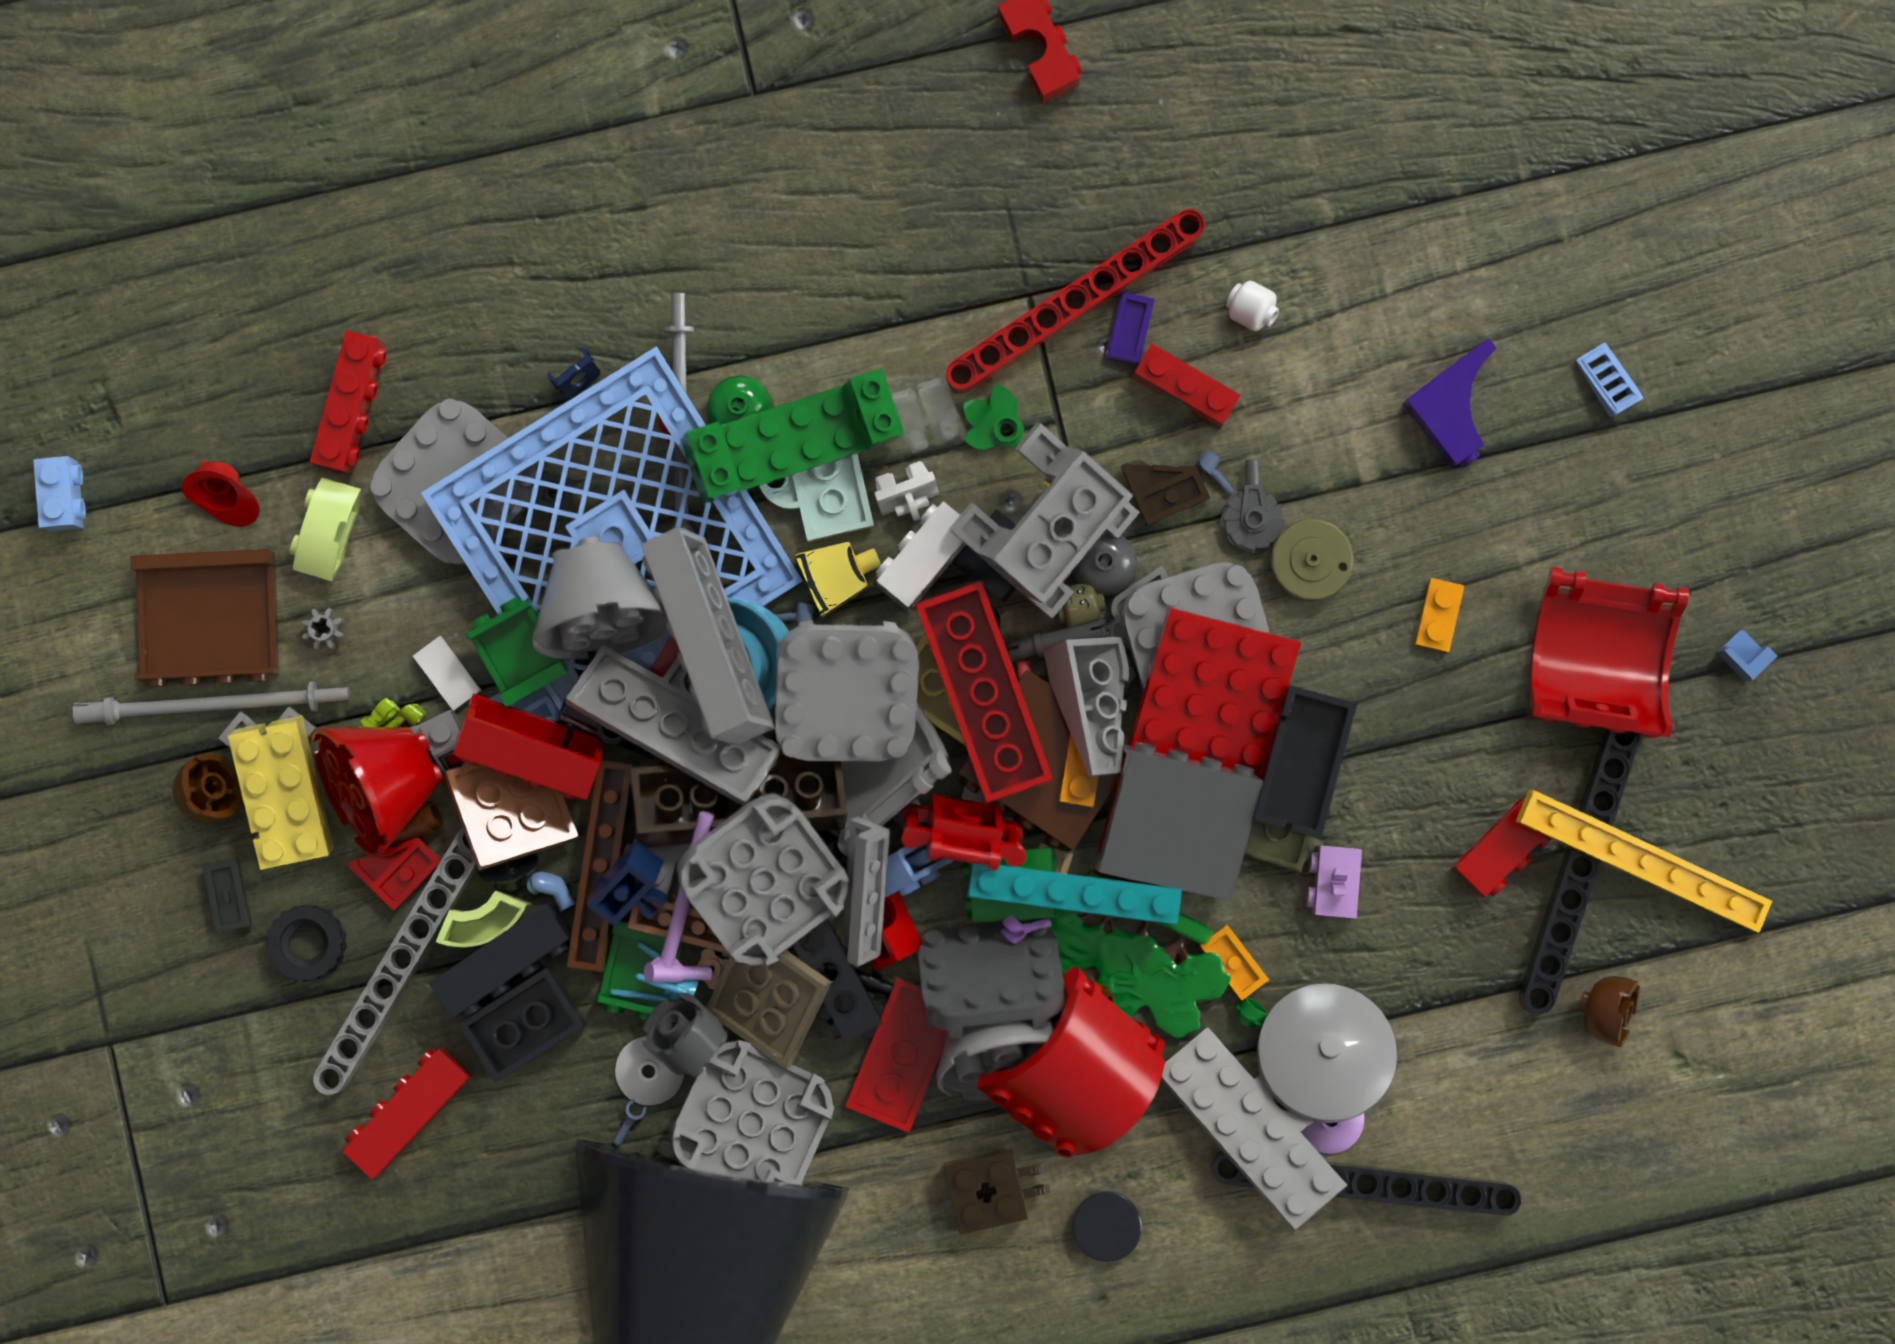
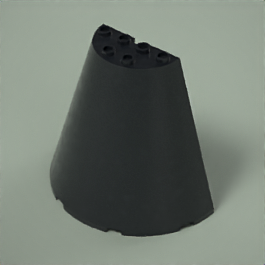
(695, 1250)

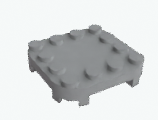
(431, 450)
(1211, 590)
(846, 692)
(762, 879)
(751, 1117)

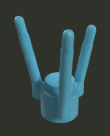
(671, 988)

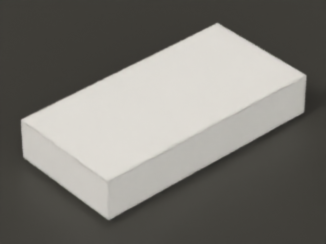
(447, 673)

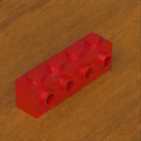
(348, 403)
(407, 1112)

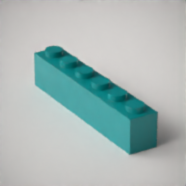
(1075, 893)

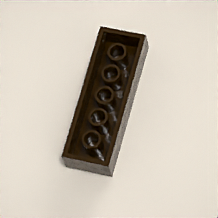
(670, 800)

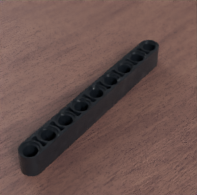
(1567, 880)
(1416, 1190)

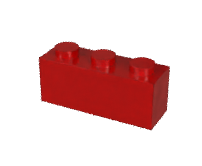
(1498, 853)

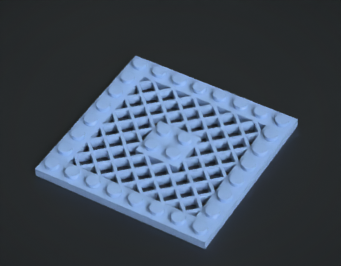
(611, 520)

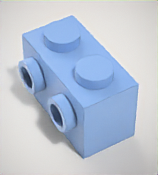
(59, 493)
(908, 867)

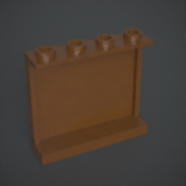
(206, 616)
(1040, 805)

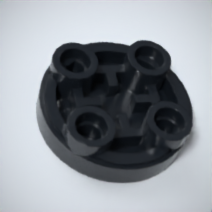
(1107, 1226)

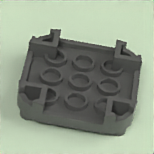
(985, 979)

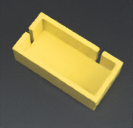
(281, 792)

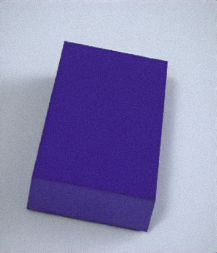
(1130, 328)

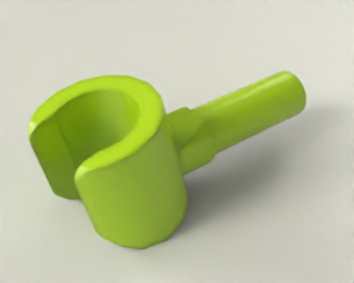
(411, 713)

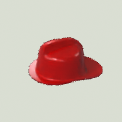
(219, 492)

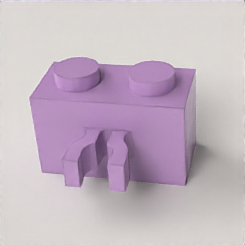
(1334, 881)

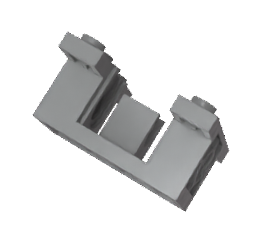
(1035, 553)

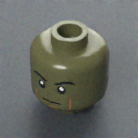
(1082, 606)

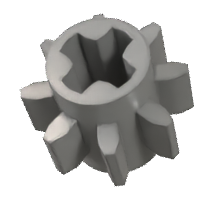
(324, 638)

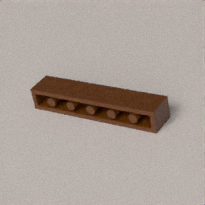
(603, 848)

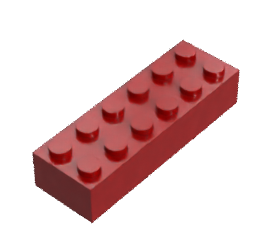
(983, 692)

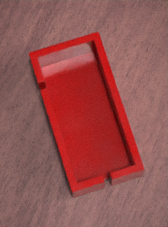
(528, 747)

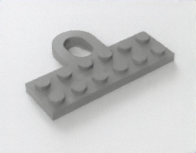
(667, 723)
(1252, 1129)

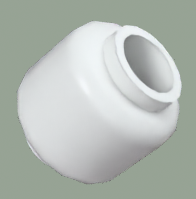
(1252, 305)

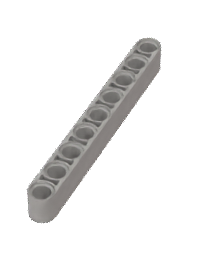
(389, 970)

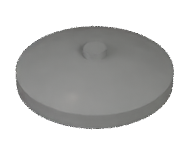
(1326, 1053)

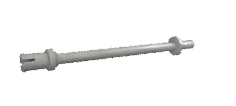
(679, 333)
(111, 710)

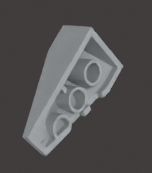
(1090, 692)

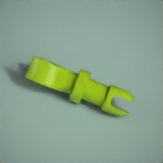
(381, 714)

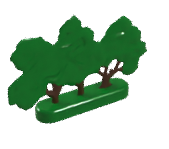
(1143, 971)

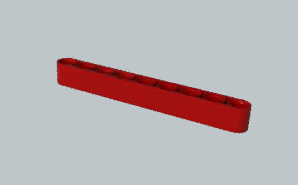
(1083, 286)

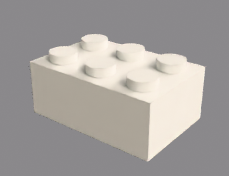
(921, 558)

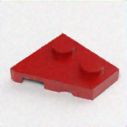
(397, 871)

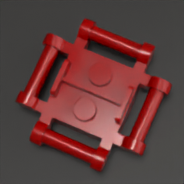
(963, 832)

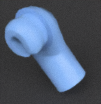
(552, 885)

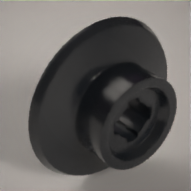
(510, 874)

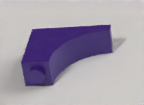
(1444, 408)

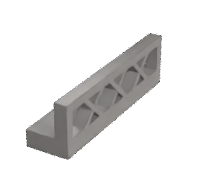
(865, 890)

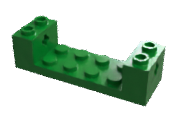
(792, 437)

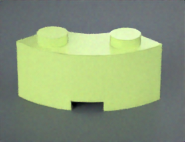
(325, 528)
(483, 924)

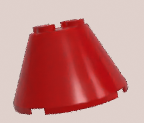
(375, 779)

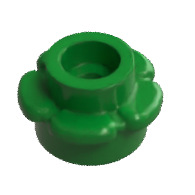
(1251, 1013)

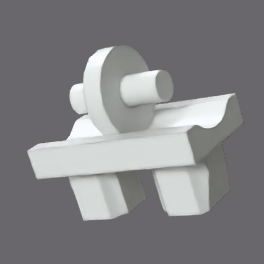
(907, 495)

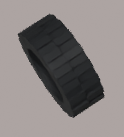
(279, 943)

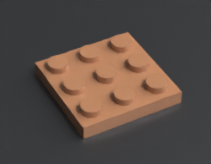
(507, 815)

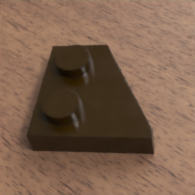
(1164, 489)

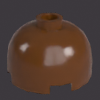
(207, 789)
(1610, 1008)

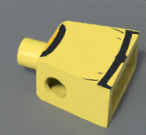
(836, 574)

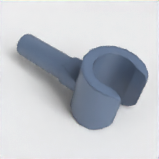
(1207, 463)
(804, 613)
(628, 1123)

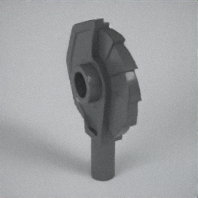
(1251, 516)

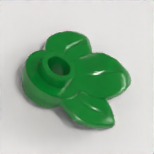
(989, 417)

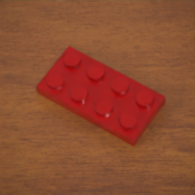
(898, 1060)

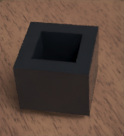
(543, 497)

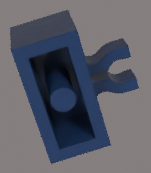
(629, 884)

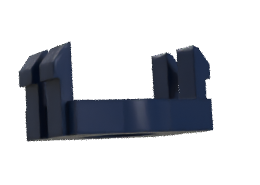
(564, 381)

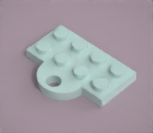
(828, 497)

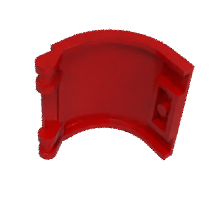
(1604, 654)
(1086, 1078)

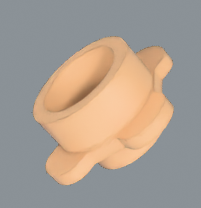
(710, 959)

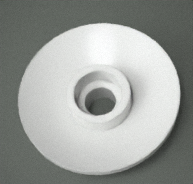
(637, 1086)

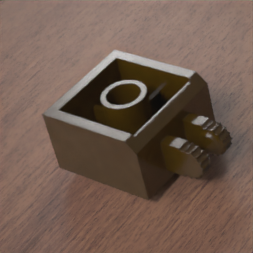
(1005, 1204)

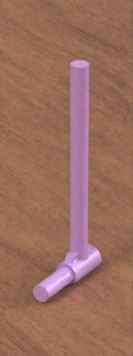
(667, 966)

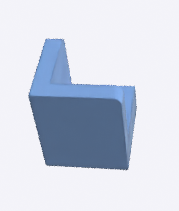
(1746, 656)

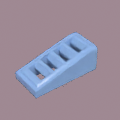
(1619, 373)

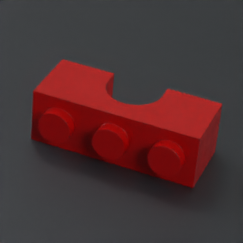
(1056, 69)
(1196, 390)
(898, 932)

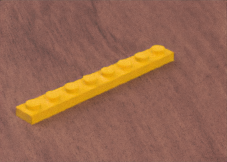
(1643, 861)

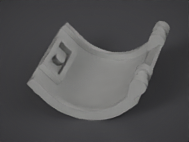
(885, 787)

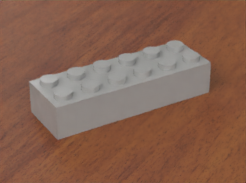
(706, 636)

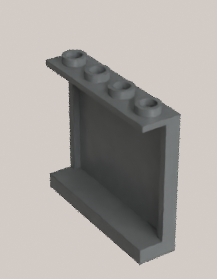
(1179, 822)

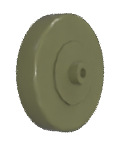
(1311, 560)

